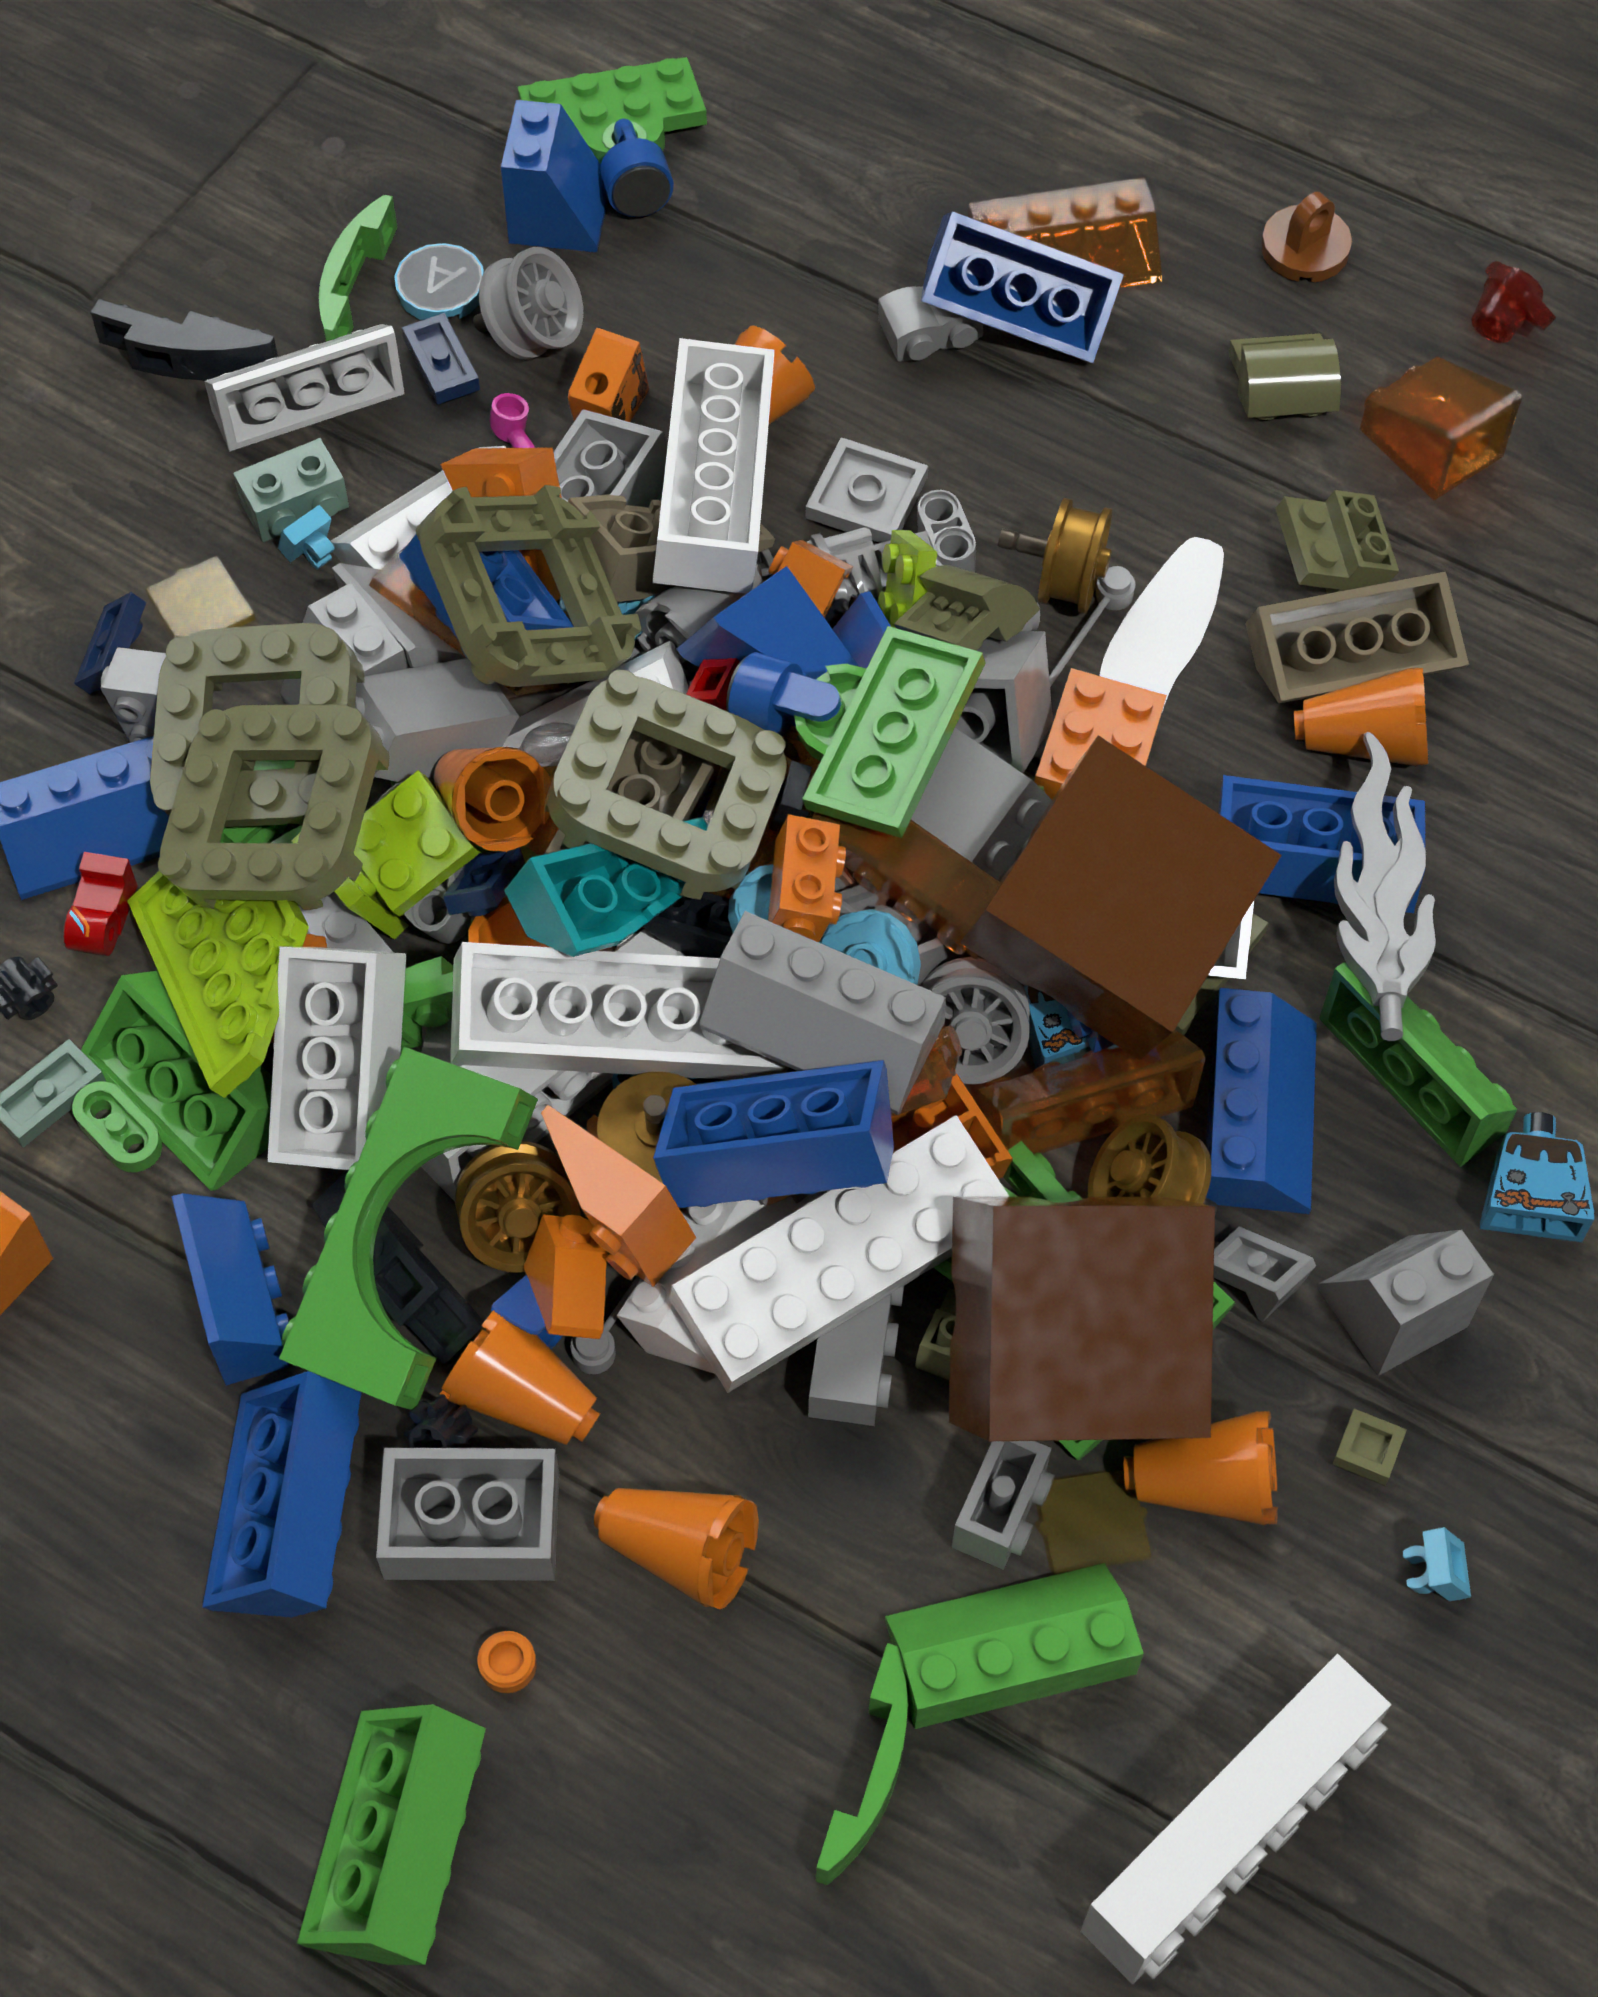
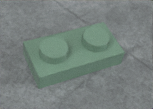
(46, 1092)

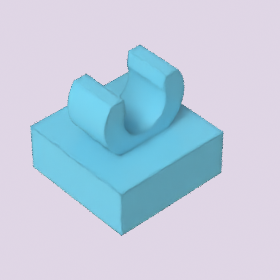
(309, 537)
(1445, 1565)

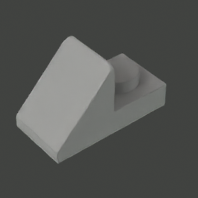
(1261, 1269)

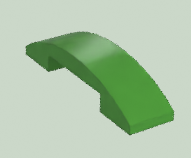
(364, 237)
(849, 1833)

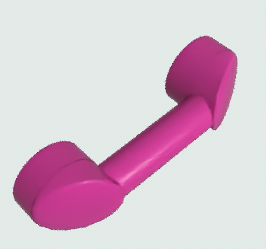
(509, 420)

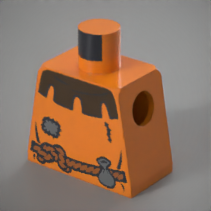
(609, 377)

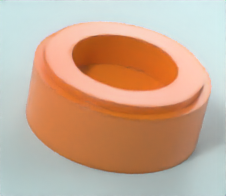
(507, 1662)

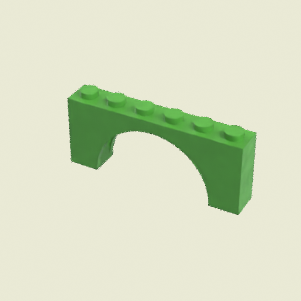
(341, 1320)

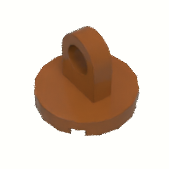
(1307, 240)

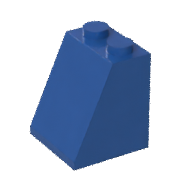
(551, 181)
(773, 621)

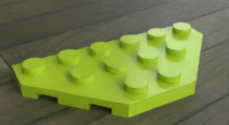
(219, 972)

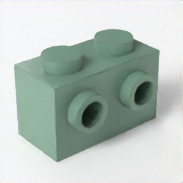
(289, 487)

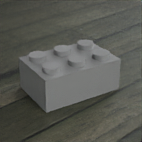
(468, 1514)

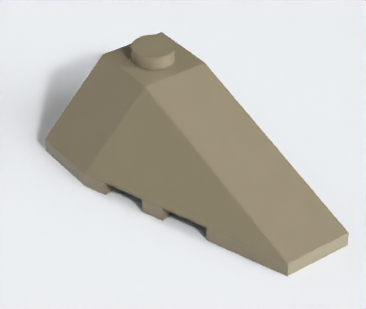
(629, 543)

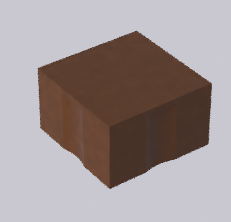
(1122, 899)
(1082, 1318)

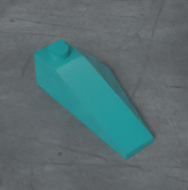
(589, 897)

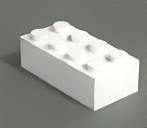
(332, 1051)

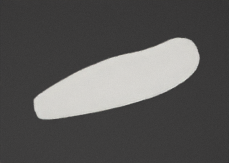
(1167, 619)

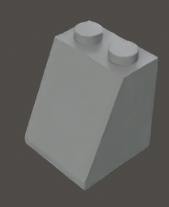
(360, 628)
(1011, 699)
(432, 712)
(980, 805)
(1409, 1296)

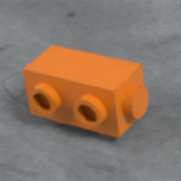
(805, 876)

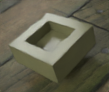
(1369, 1447)

